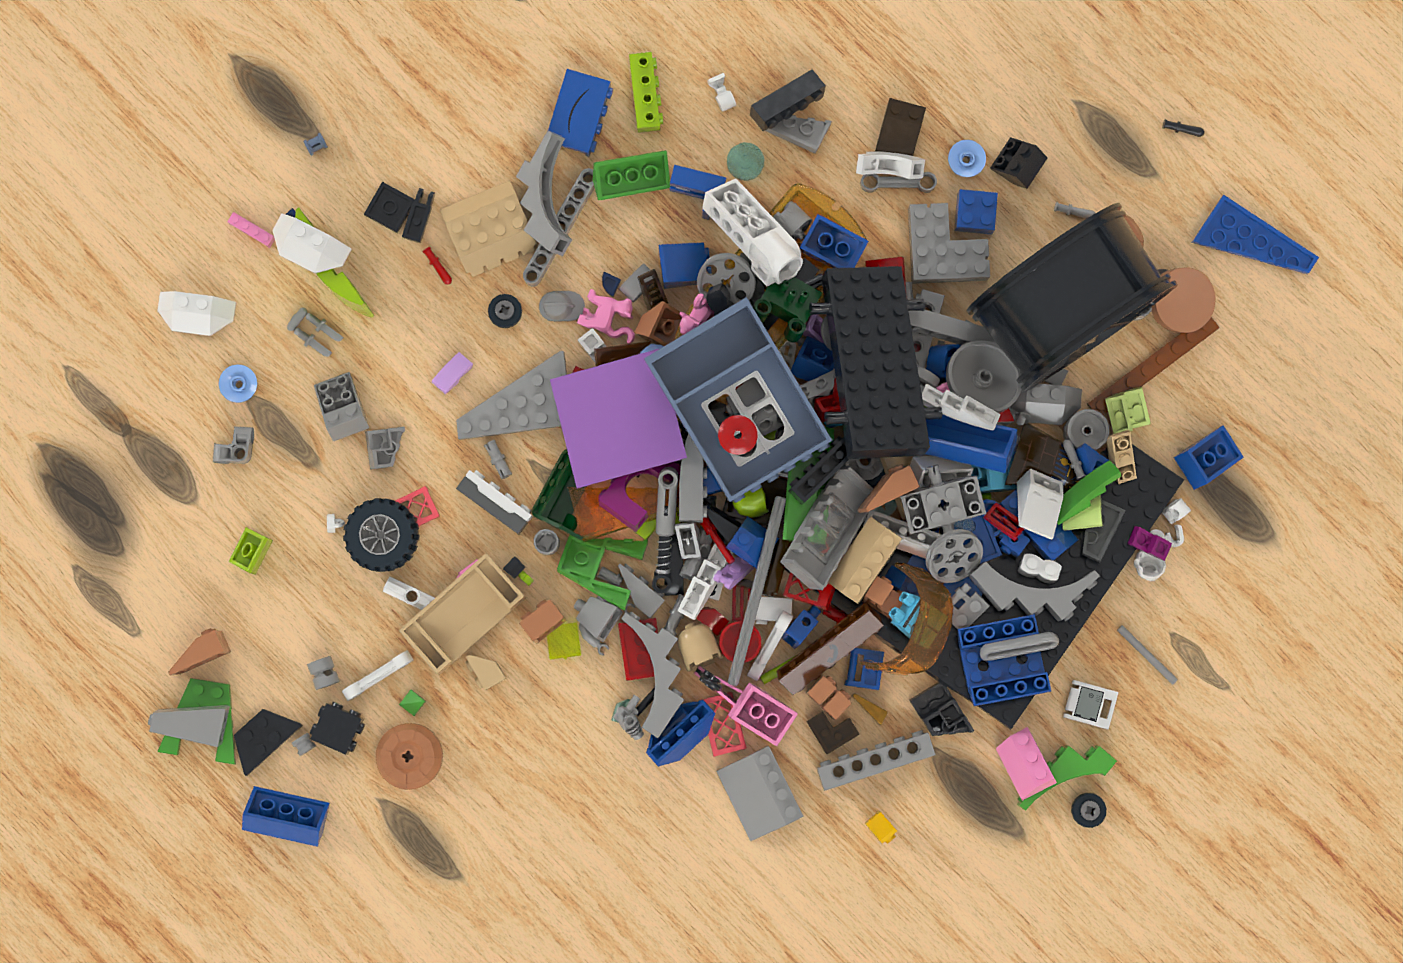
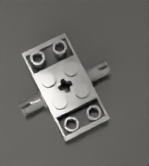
(961, 498)

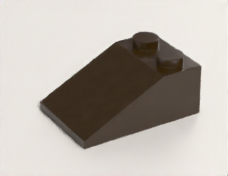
(900, 127)

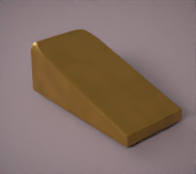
(873, 710)

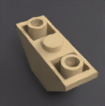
(1121, 454)

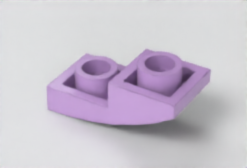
(451, 373)

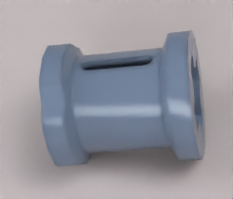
(315, 144)

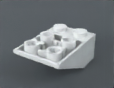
(1039, 503)

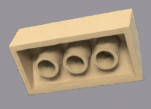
(864, 560)

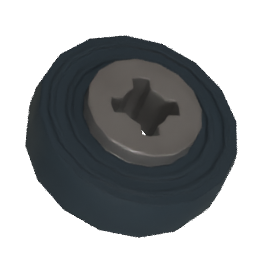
(507, 317)
(1084, 804)

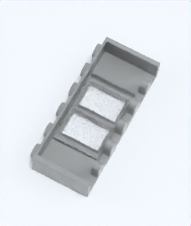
(828, 529)

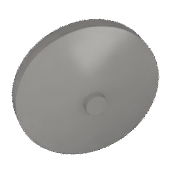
(983, 374)

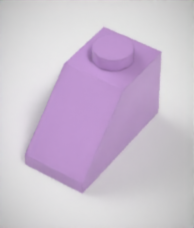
(813, 328)

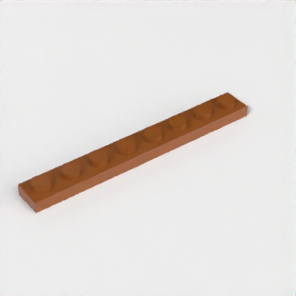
(1154, 364)

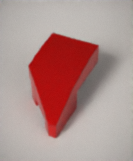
(713, 619)

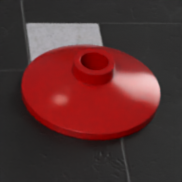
(727, 431)

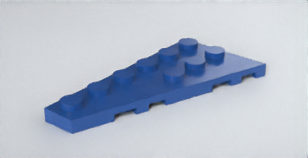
(1246, 235)

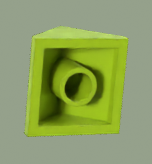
(250, 551)

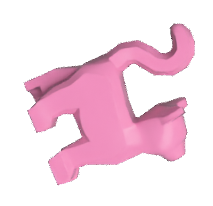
(699, 315)
(604, 316)

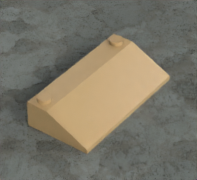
(462, 614)

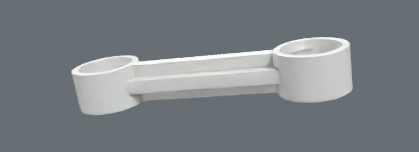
(770, 645)
(360, 686)

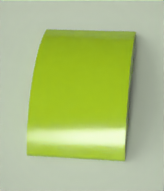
(339, 283)

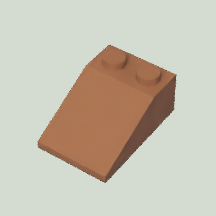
(891, 486)
(203, 650)

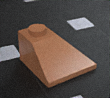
(659, 324)

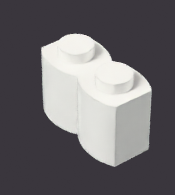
(1044, 570)

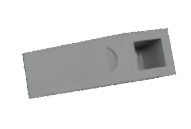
(643, 597)

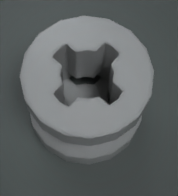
(303, 744)

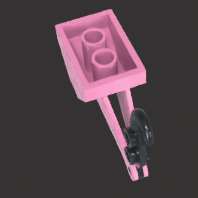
(754, 708)

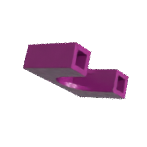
(621, 506)

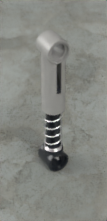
(665, 527)

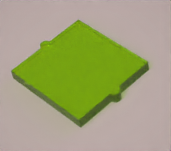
(564, 642)

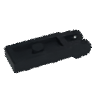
(418, 217)

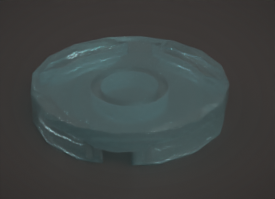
(745, 161)

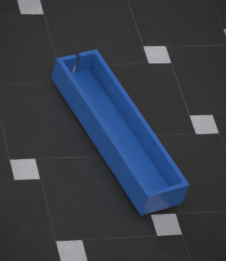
(971, 444)

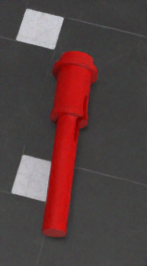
(710, 529)

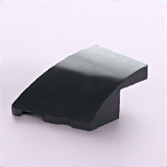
(940, 711)

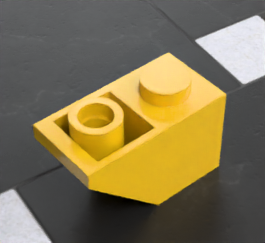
(881, 828)

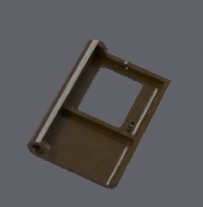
(776, 569)

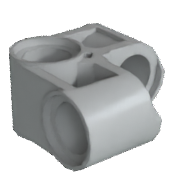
(242, 440)

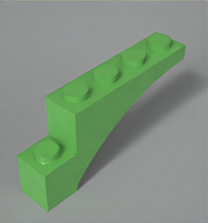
(1070, 765)

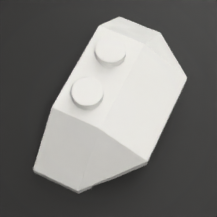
(308, 245)
(195, 312)

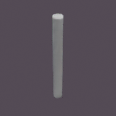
(1145, 653)

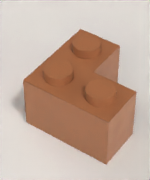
(882, 596)

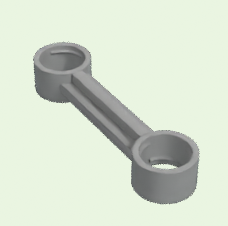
(898, 182)

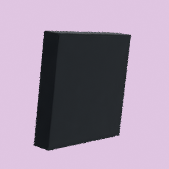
(389, 207)

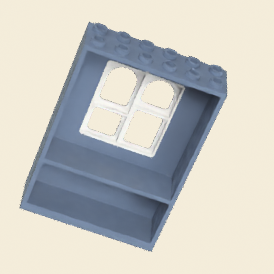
(713, 363)

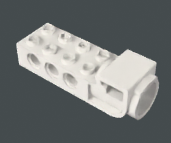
(760, 237)

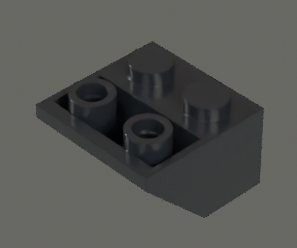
(1019, 162)

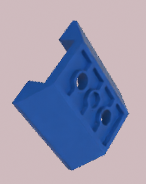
(1005, 676)

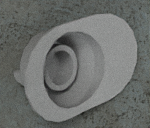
(561, 306)

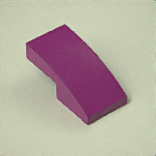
(1149, 543)

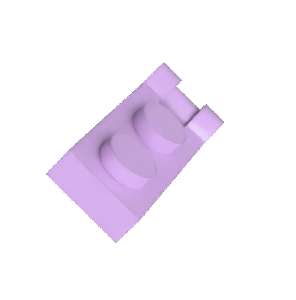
(733, 573)

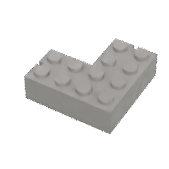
(935, 256)

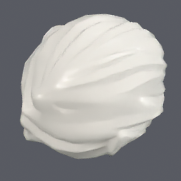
(1148, 566)

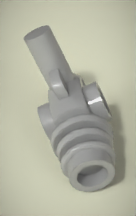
(628, 720)

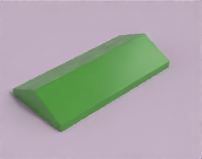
(631, 175)

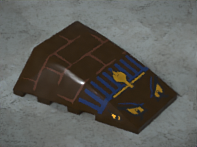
(1043, 454)

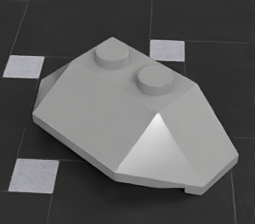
(1049, 403)

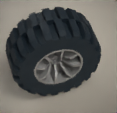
(381, 535)

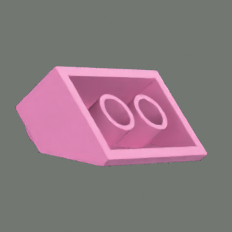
(1025, 764)

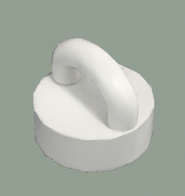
(333, 523)

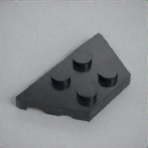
(262, 737)

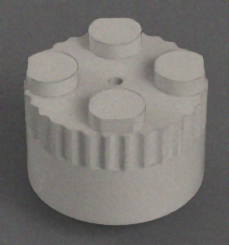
(793, 220)

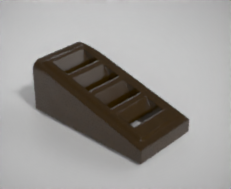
(657, 285)

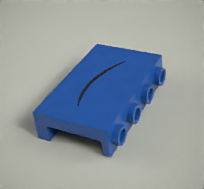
(580, 110)

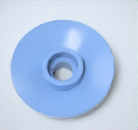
(967, 149)
(231, 376)

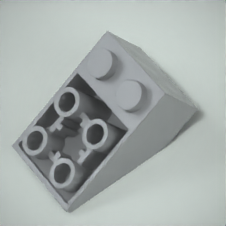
(341, 406)

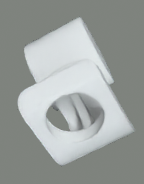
(724, 98)
(1176, 510)
(1179, 534)

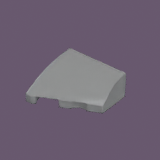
(383, 446)

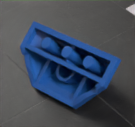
(683, 732)

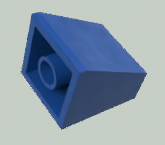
(682, 263)

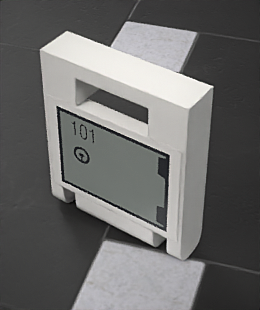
(1087, 704)

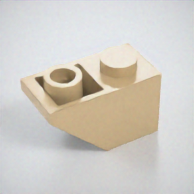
(487, 671)

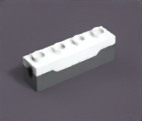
(494, 502)

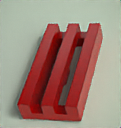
(1000, 526)
(741, 618)

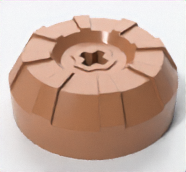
(1187, 305)
(409, 756)

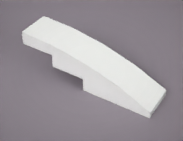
(960, 409)
(702, 584)

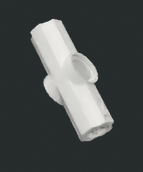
(400, 591)

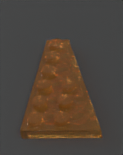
(597, 522)

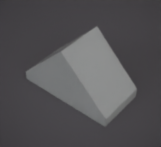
(688, 540)

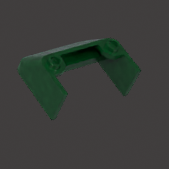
(554, 501)

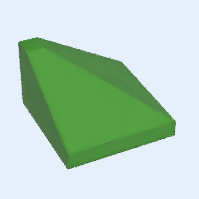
(412, 702)

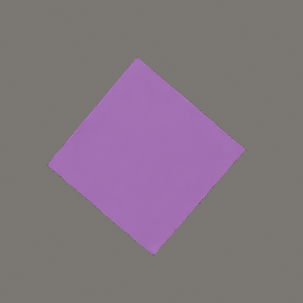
(616, 420)

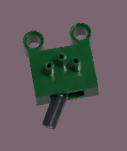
(790, 303)

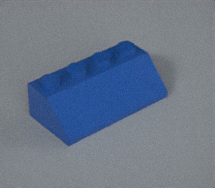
(1046, 547)
(285, 816)

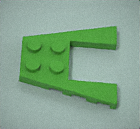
(582, 561)
(200, 694)

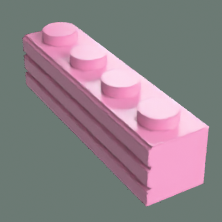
(251, 229)

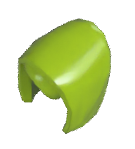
(752, 505)

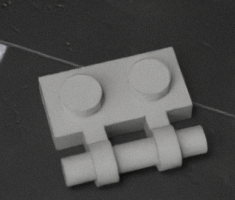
(970, 610)

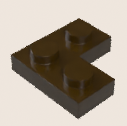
(831, 737)

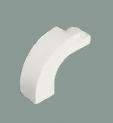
(890, 163)

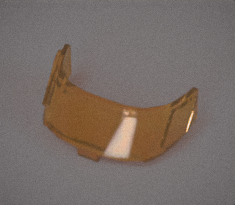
(930, 628)

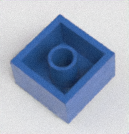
(976, 211)
(812, 360)

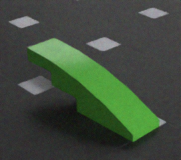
(1085, 490)

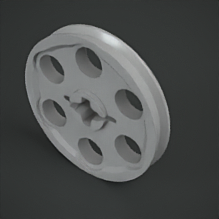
(725, 273)
(947, 556)

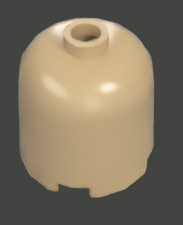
(698, 646)

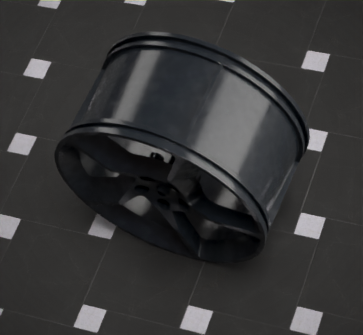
(1071, 296)

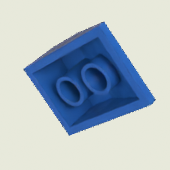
(832, 244)
(1208, 457)

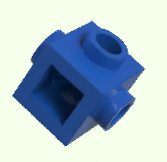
(1015, 547)

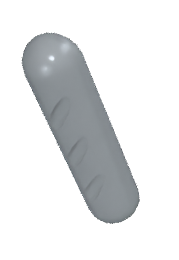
(1019, 646)

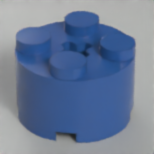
(939, 357)

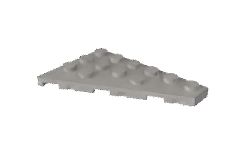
(520, 406)

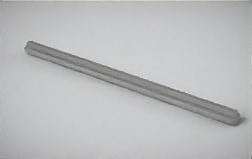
(756, 591)

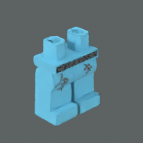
(906, 616)

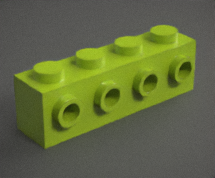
(644, 92)

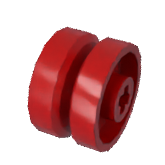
(729, 637)

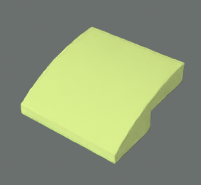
(1127, 410)
(1087, 518)

